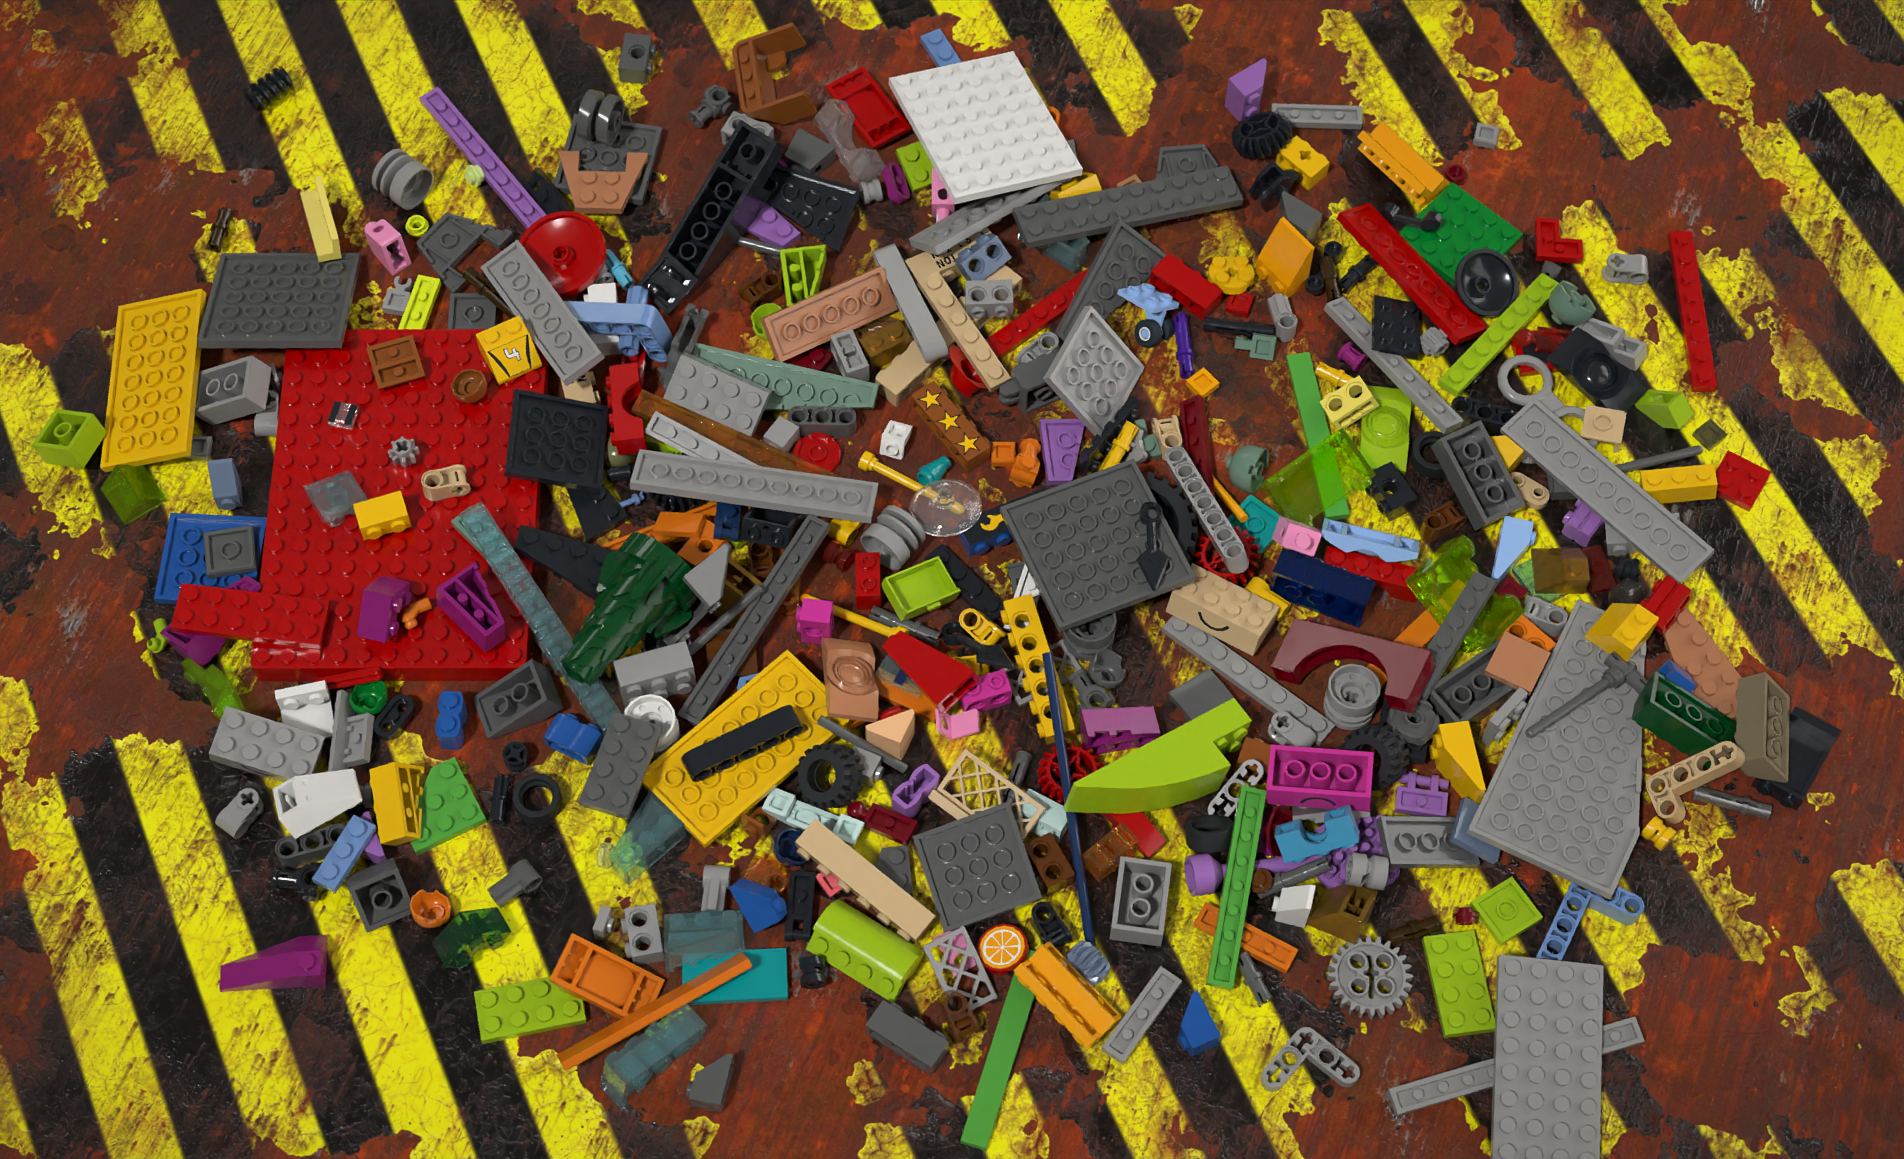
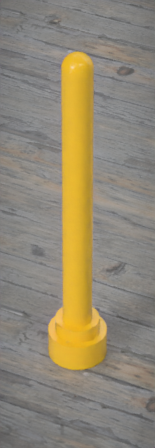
(870, 463)
(861, 620)

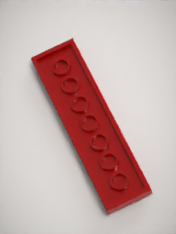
(1412, 273)

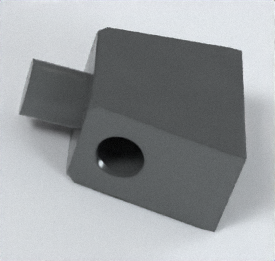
(809, 153)

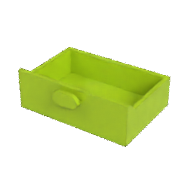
(920, 589)

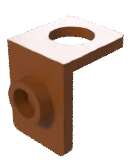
(755, 828)

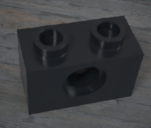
(1396, 504)

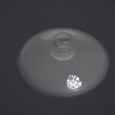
(946, 507)

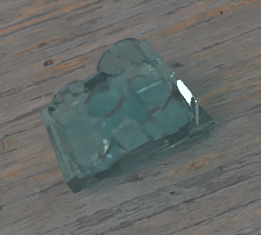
(335, 497)

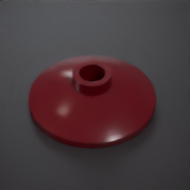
(1280, 815)

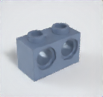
(985, 264)

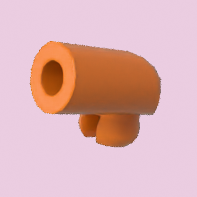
(413, 610)

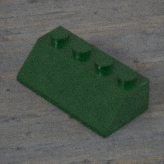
(1681, 717)

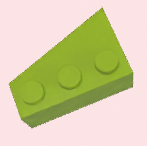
(802, 271)

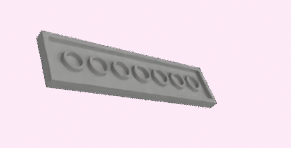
(975, 217)
(542, 312)

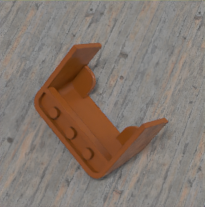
(754, 63)

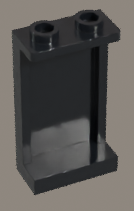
(1808, 747)

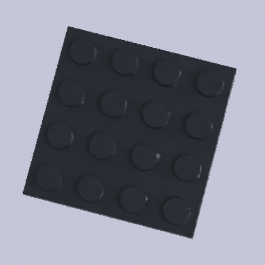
(556, 441)

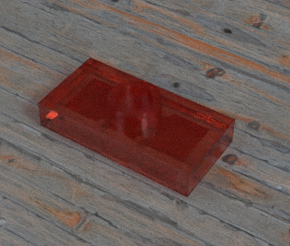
(1599, 571)

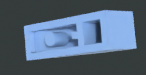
(1512, 545)

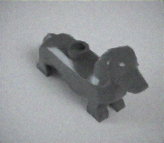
(684, 341)

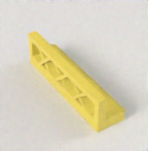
(321, 222)

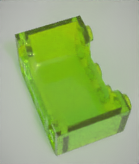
(1442, 580)

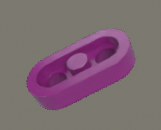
(896, 182)

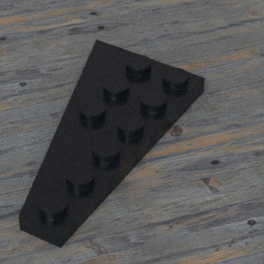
(814, 203)

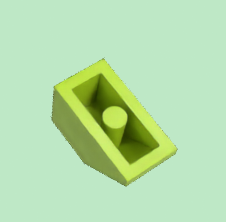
(1665, 408)

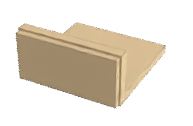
(1604, 425)

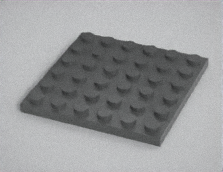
(279, 301)
(1086, 544)

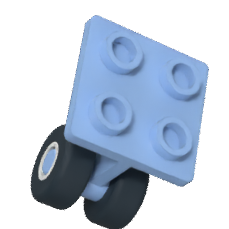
(1155, 304)

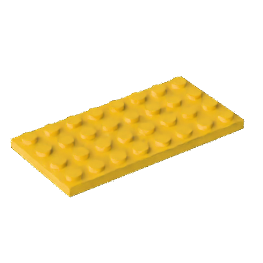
(153, 380)
(721, 799)

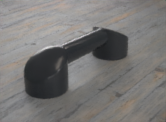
(1429, 223)
(1315, 284)

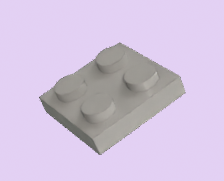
(1508, 714)

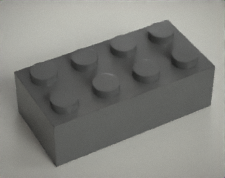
(1478, 475)
(1469, 693)

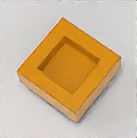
(1202, 383)

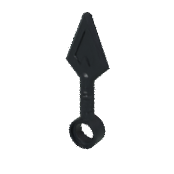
(1152, 560)
(985, 654)

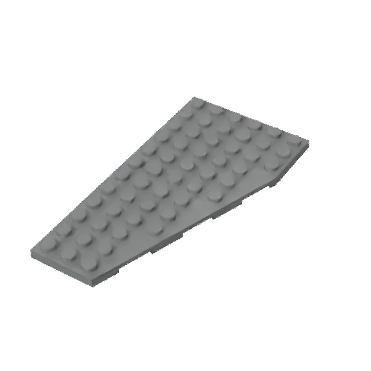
(1576, 786)

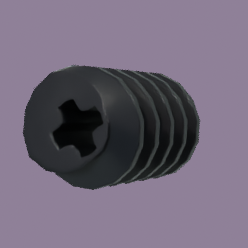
(268, 88)

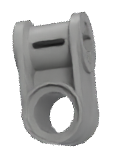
(1628, 269)
(1038, 348)
(267, 420)
(1543, 613)
(1292, 731)
(239, 813)

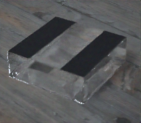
(343, 415)

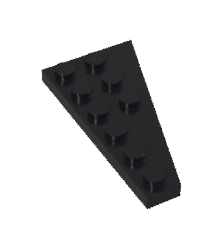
(565, 557)

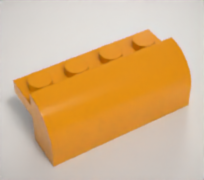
(1402, 164)
(1067, 995)

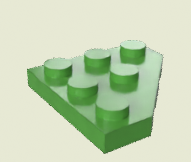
(446, 807)

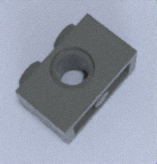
(635, 58)

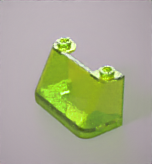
(1318, 478)

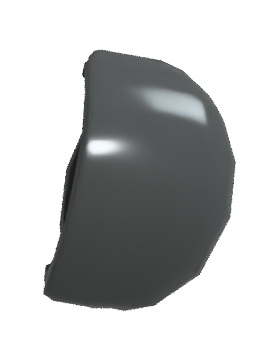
(1106, 669)

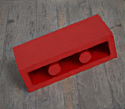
(1186, 286)

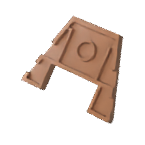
(601, 190)

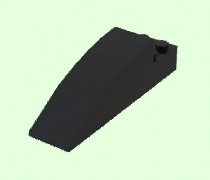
(725, 202)

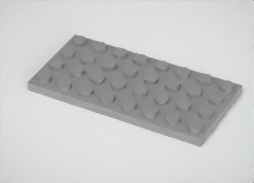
(1547, 1059)

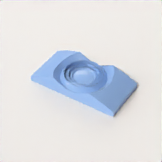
(1369, 541)

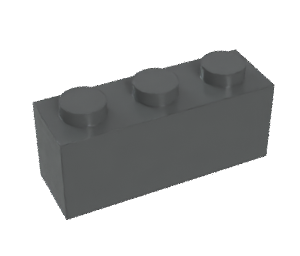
(907, 1036)

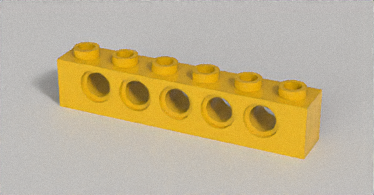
(1024, 609)

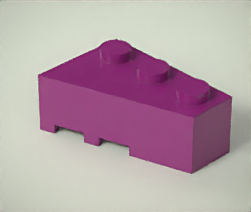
(472, 608)
(1117, 728)

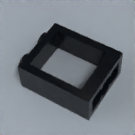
(781, 526)

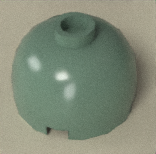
(1570, 306)
(1247, 466)

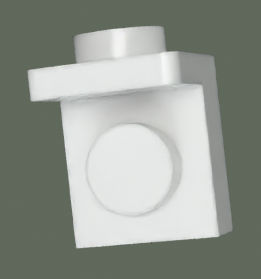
(894, 439)

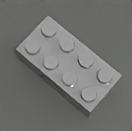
(717, 394)
(265, 746)

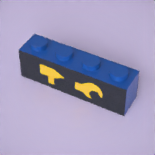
(989, 530)

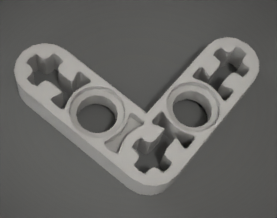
(1311, 1053)

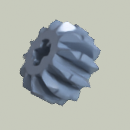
(1089, 962)

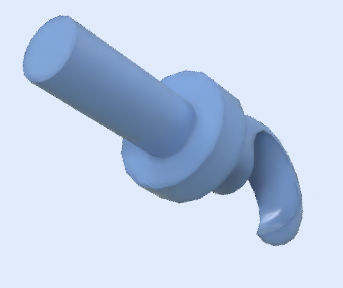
(635, 499)

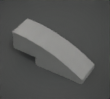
(1621, 347)

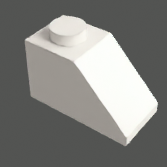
(1294, 905)

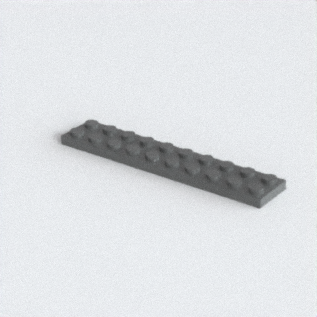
(1133, 204)

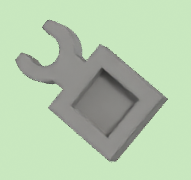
(397, 299)

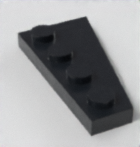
(1101, 445)
(596, 512)

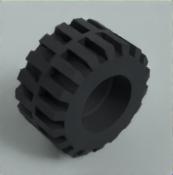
(1389, 747)
(847, 776)

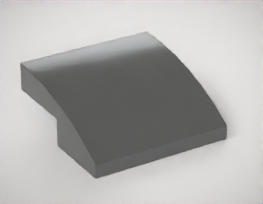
(1200, 695)

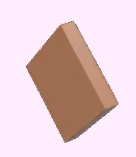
(1517, 663)

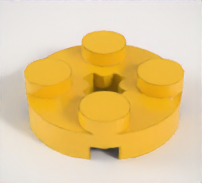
(1238, 266)

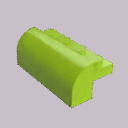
(864, 949)

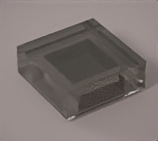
(1709, 434)

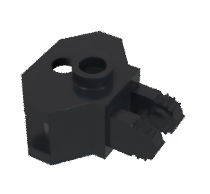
(1271, 183)

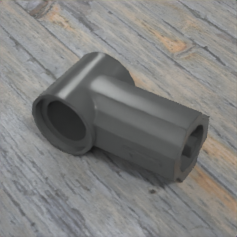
(521, 879)

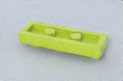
(420, 303)

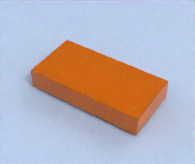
(679, 524)

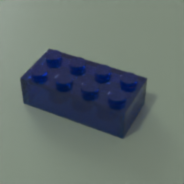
(1322, 587)

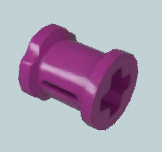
(1352, 357)

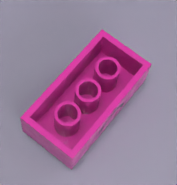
(1319, 777)

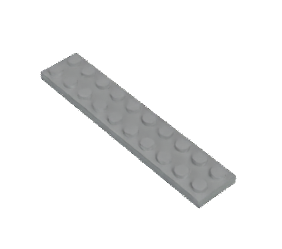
(754, 486)
(1607, 491)

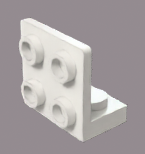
(307, 708)

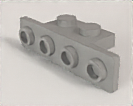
(350, 735)

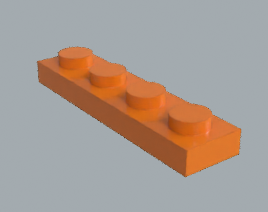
(1254, 941)

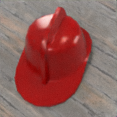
(963, 374)

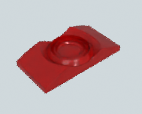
(875, 115)

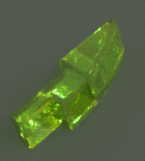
(214, 686)

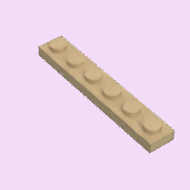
(963, 331)

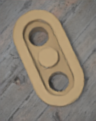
(1527, 489)

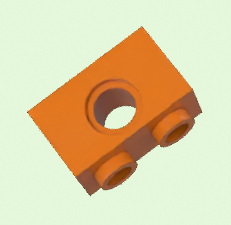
(691, 551)

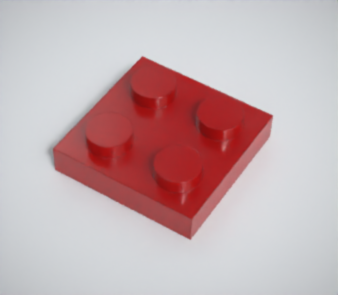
(1740, 480)

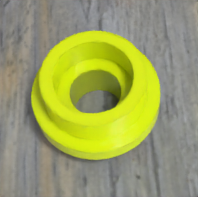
(417, 221)

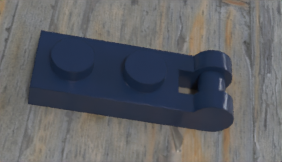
(727, 521)

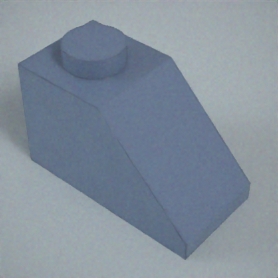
(225, 484)

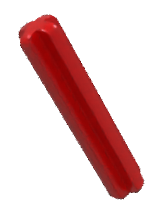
(352, 678)

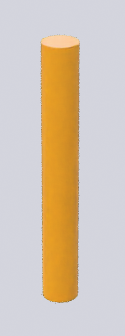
(1229, 501)

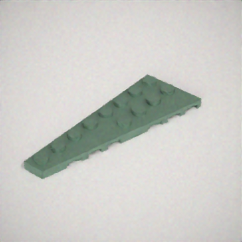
(792, 383)

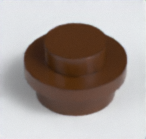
(1261, 881)

